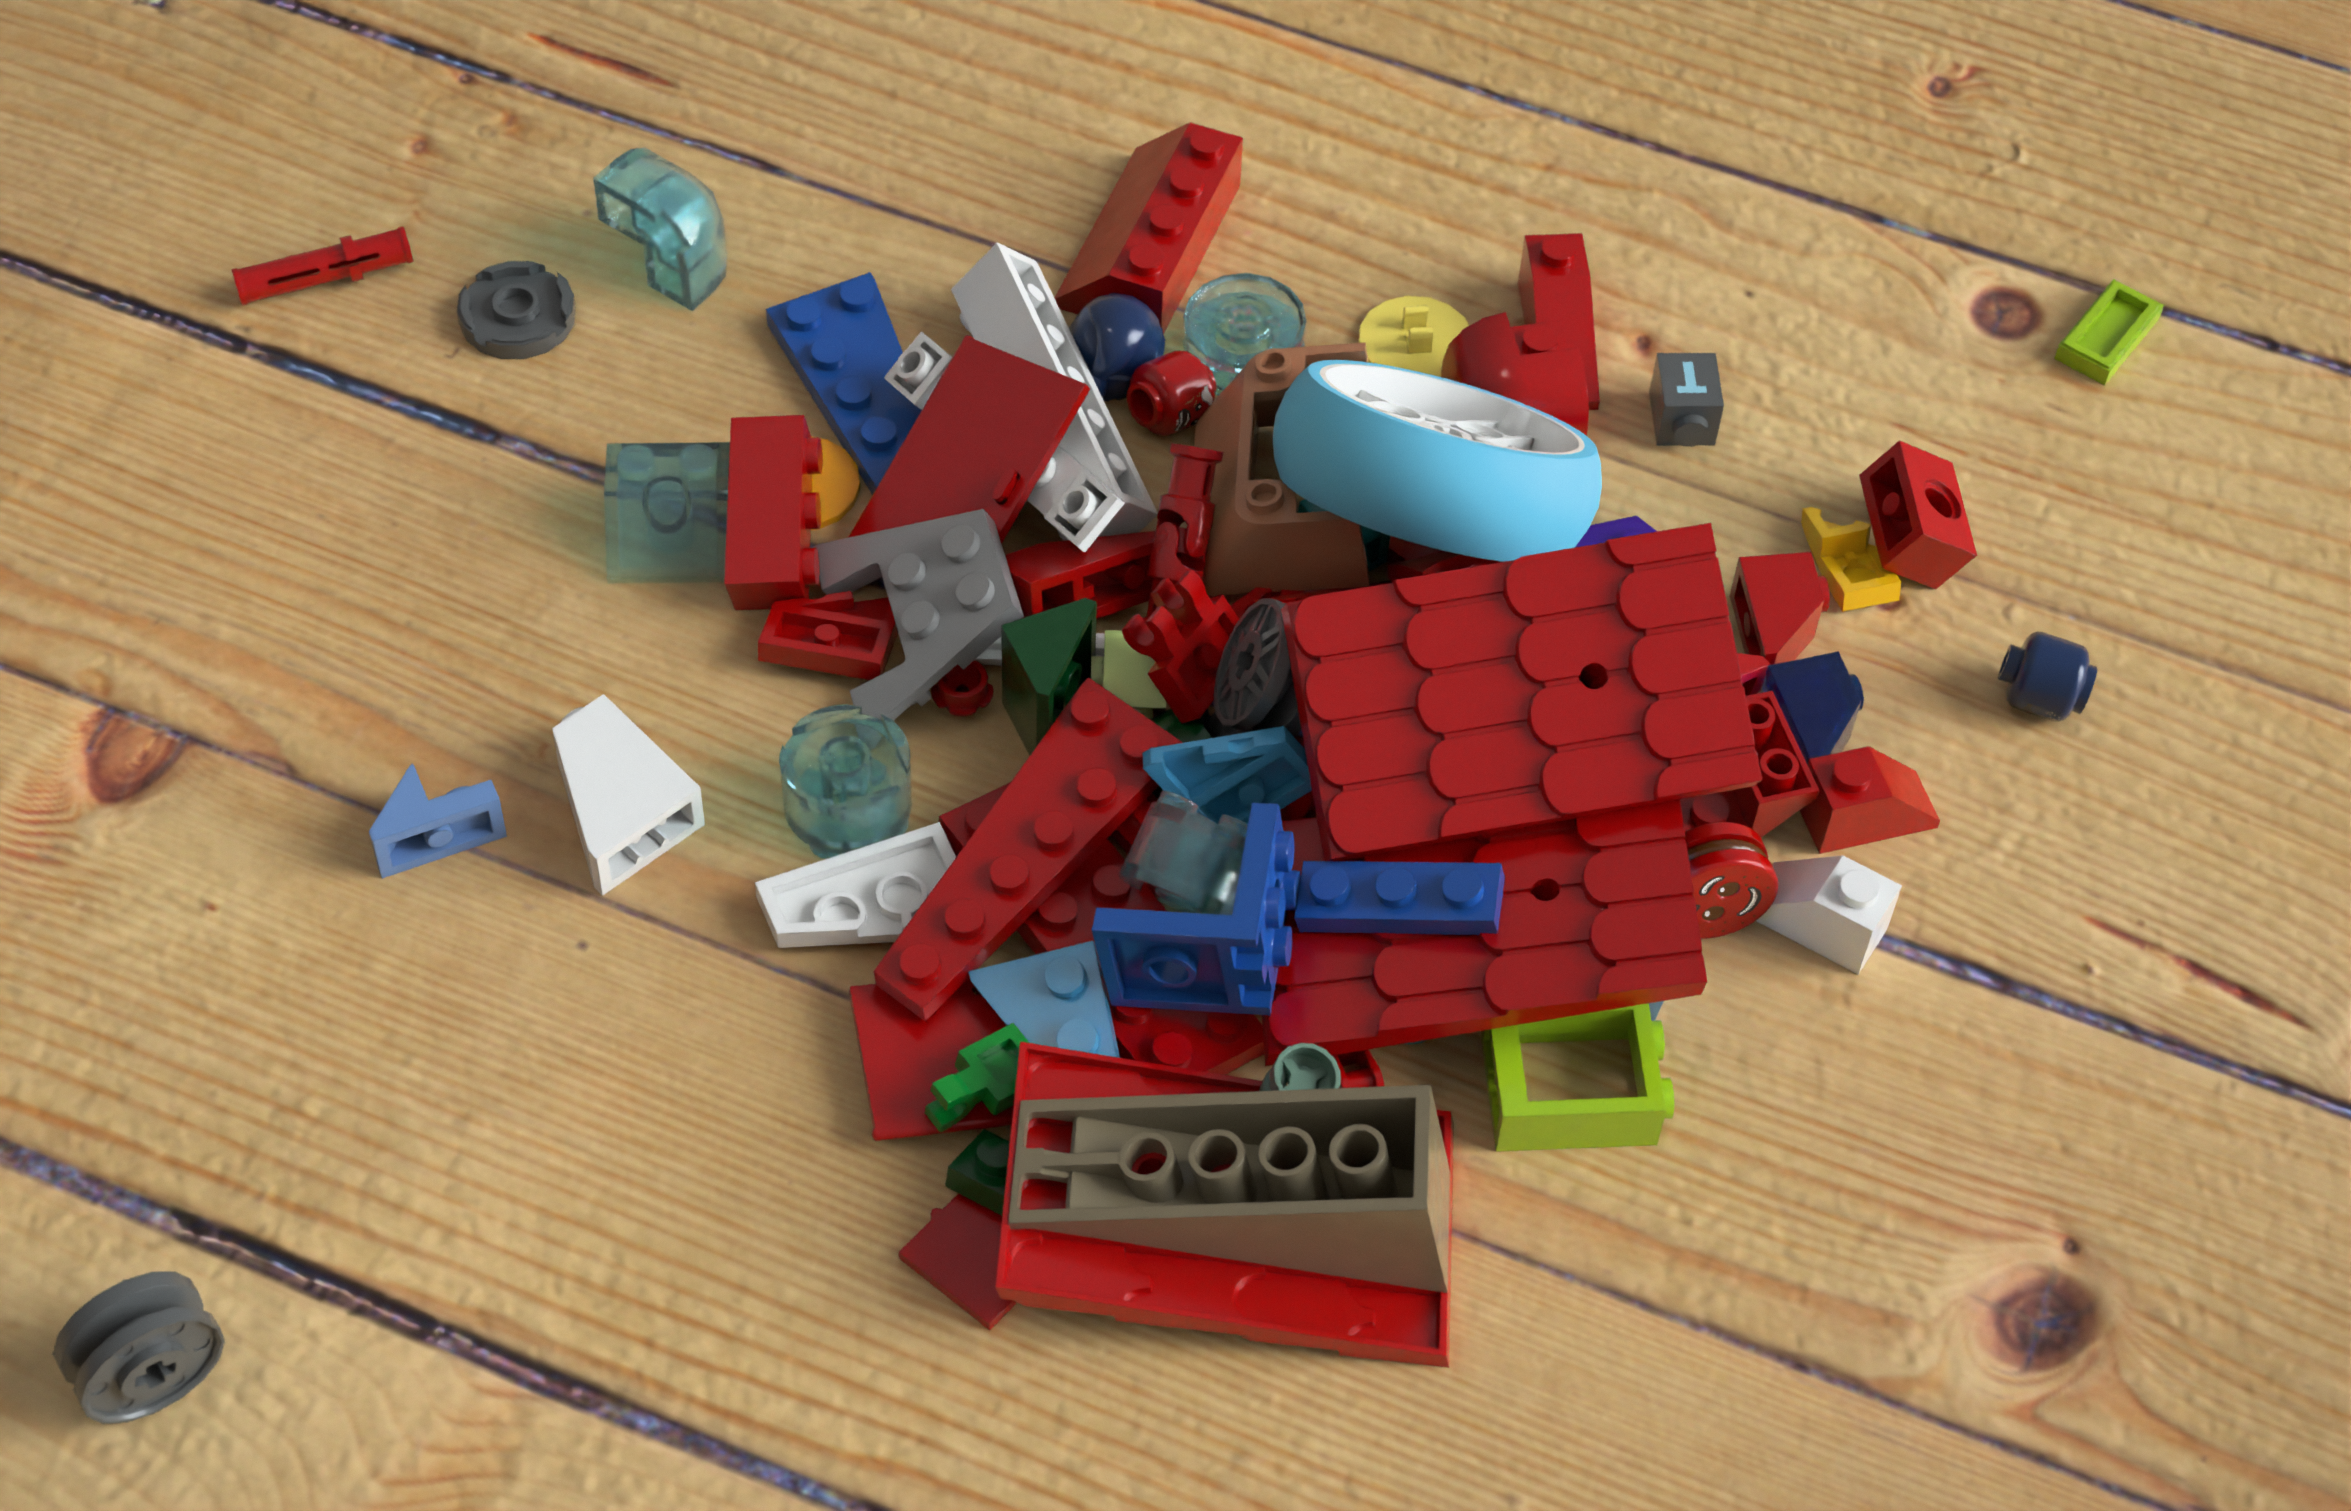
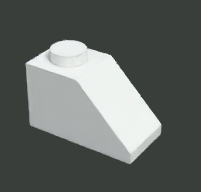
(1832, 907)

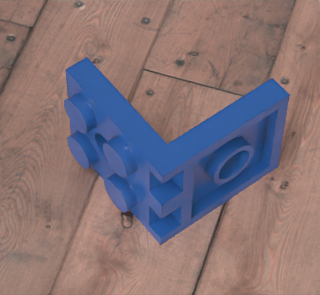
(1209, 958)

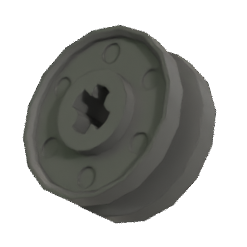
(1255, 673)
(138, 1347)

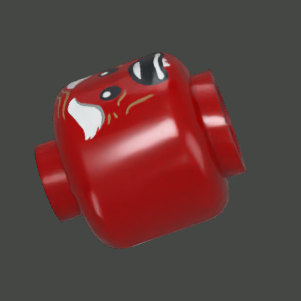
(1170, 392)

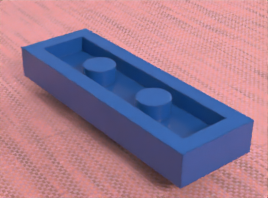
(1400, 897)

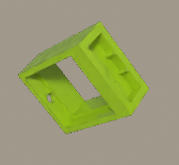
(1578, 1122)

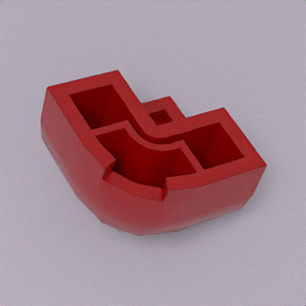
(1522, 364)

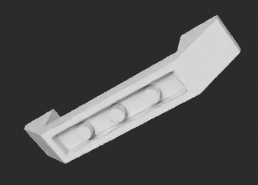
(1065, 491)

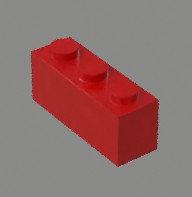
(771, 511)

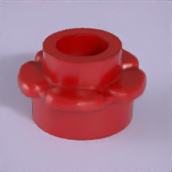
(971, 679)

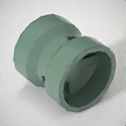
(1302, 1068)

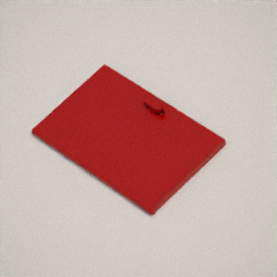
(973, 439)
(907, 1055)

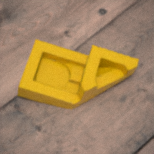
(1849, 562)

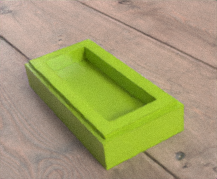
(2108, 332)

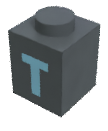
(1686, 399)

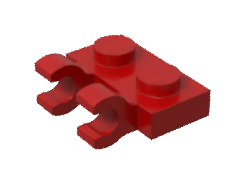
(1186, 658)

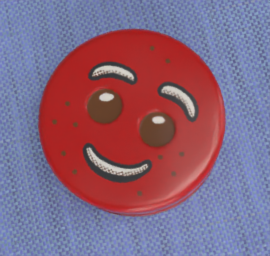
(1729, 877)

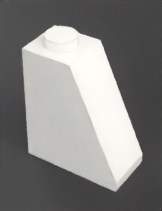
(622, 792)

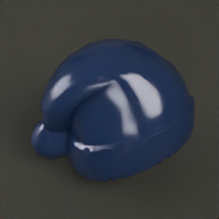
(1114, 339)

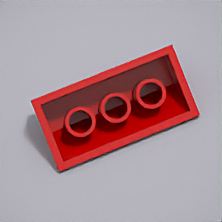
(1158, 221)

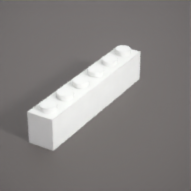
(1014, 310)

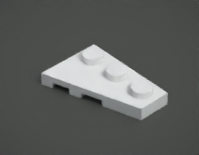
(857, 894)

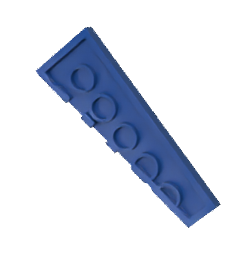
(841, 352)

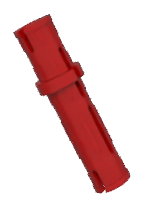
(323, 265)

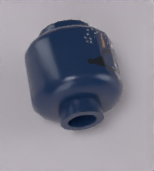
(2048, 676)

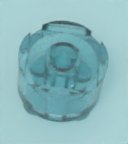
(845, 780)
(1187, 856)

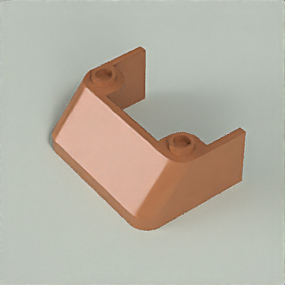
(1256, 523)

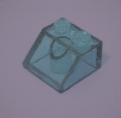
(666, 512)

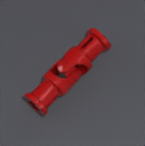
(1185, 502)

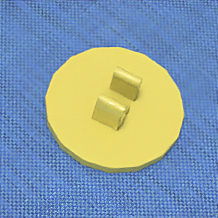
(1411, 333)

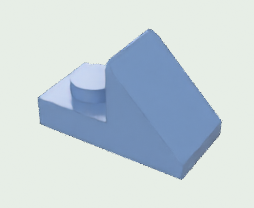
(424, 830)

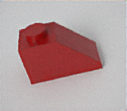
(1778, 604)
(1865, 800)

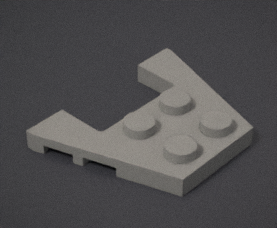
(945, 593)

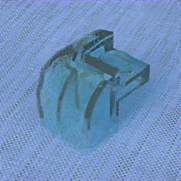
(671, 218)

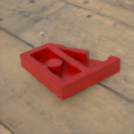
(830, 635)

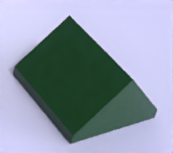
(1045, 665)

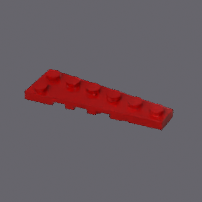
(1039, 831)

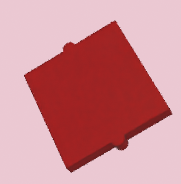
(960, 1258)

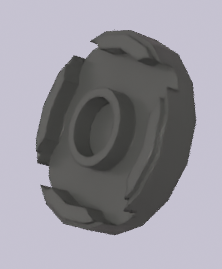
(516, 310)

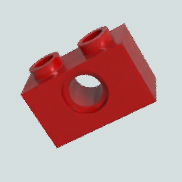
(1917, 515)

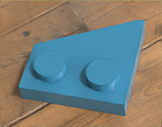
(1233, 771)
(1053, 998)

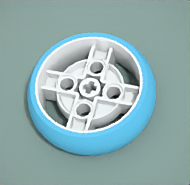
(1435, 461)

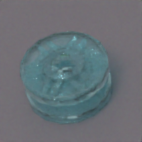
(1238, 319)

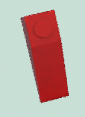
(1556, 287)
(1108, 572)

